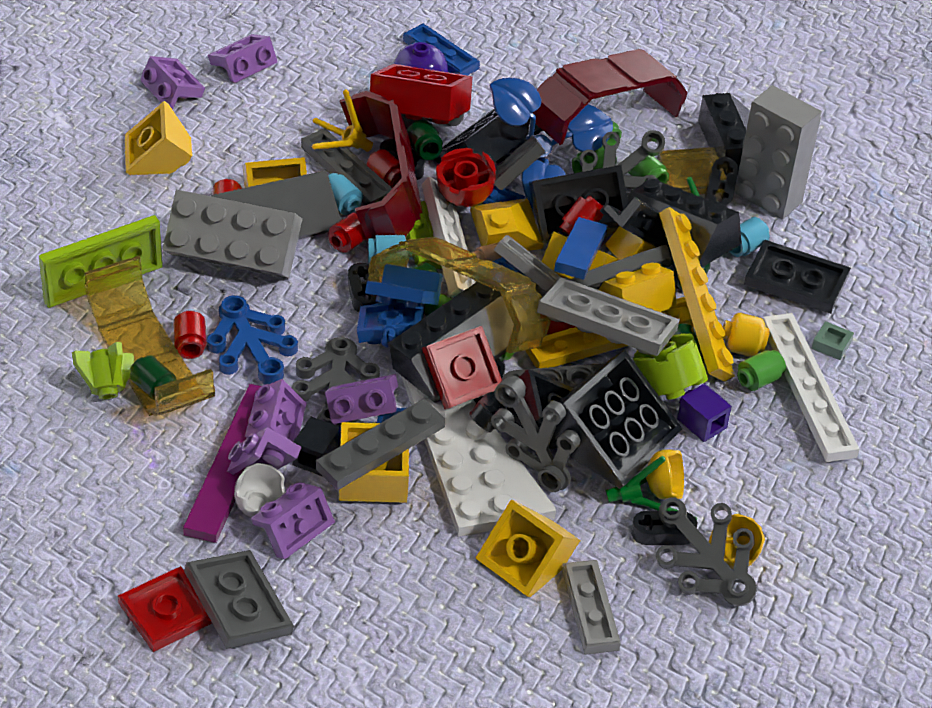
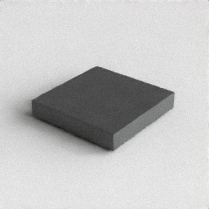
(518, 162)

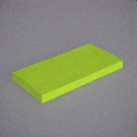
(65, 267)

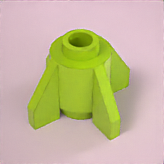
(104, 369)

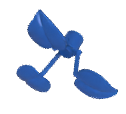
(515, 104)

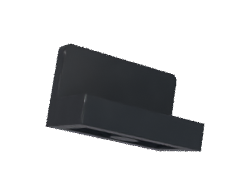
(639, 220)

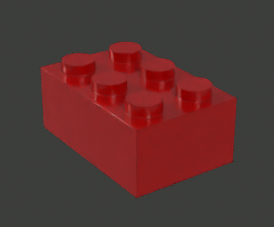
(424, 92)

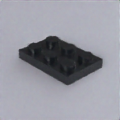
(797, 276)

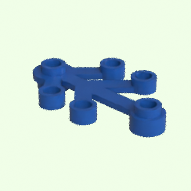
(237, 312)

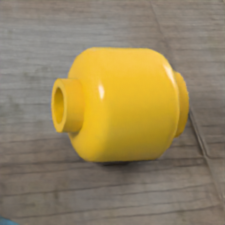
(745, 334)

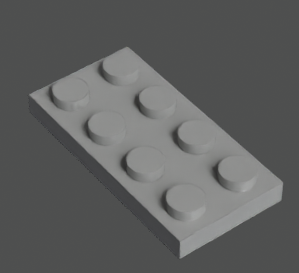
(608, 316)

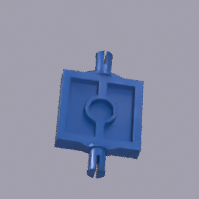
(386, 321)

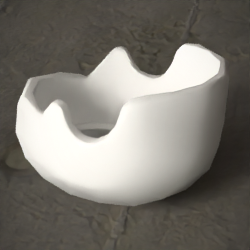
(258, 486)

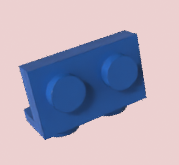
(407, 284)

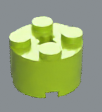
(674, 368)

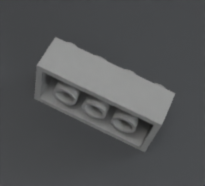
(777, 151)
(232, 233)

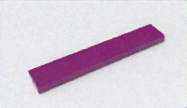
(218, 490)

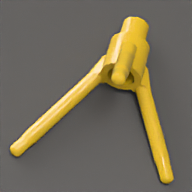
(351, 136)

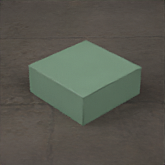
(832, 340)

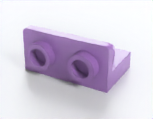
(245, 56)
(169, 80)
(362, 399)
(278, 408)
(264, 448)
(294, 518)

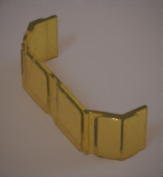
(515, 288)
(126, 316)

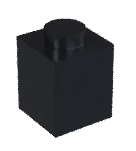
(316, 440)

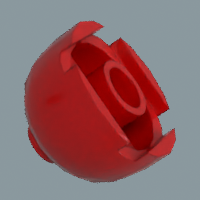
(465, 177)

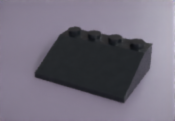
(617, 420)

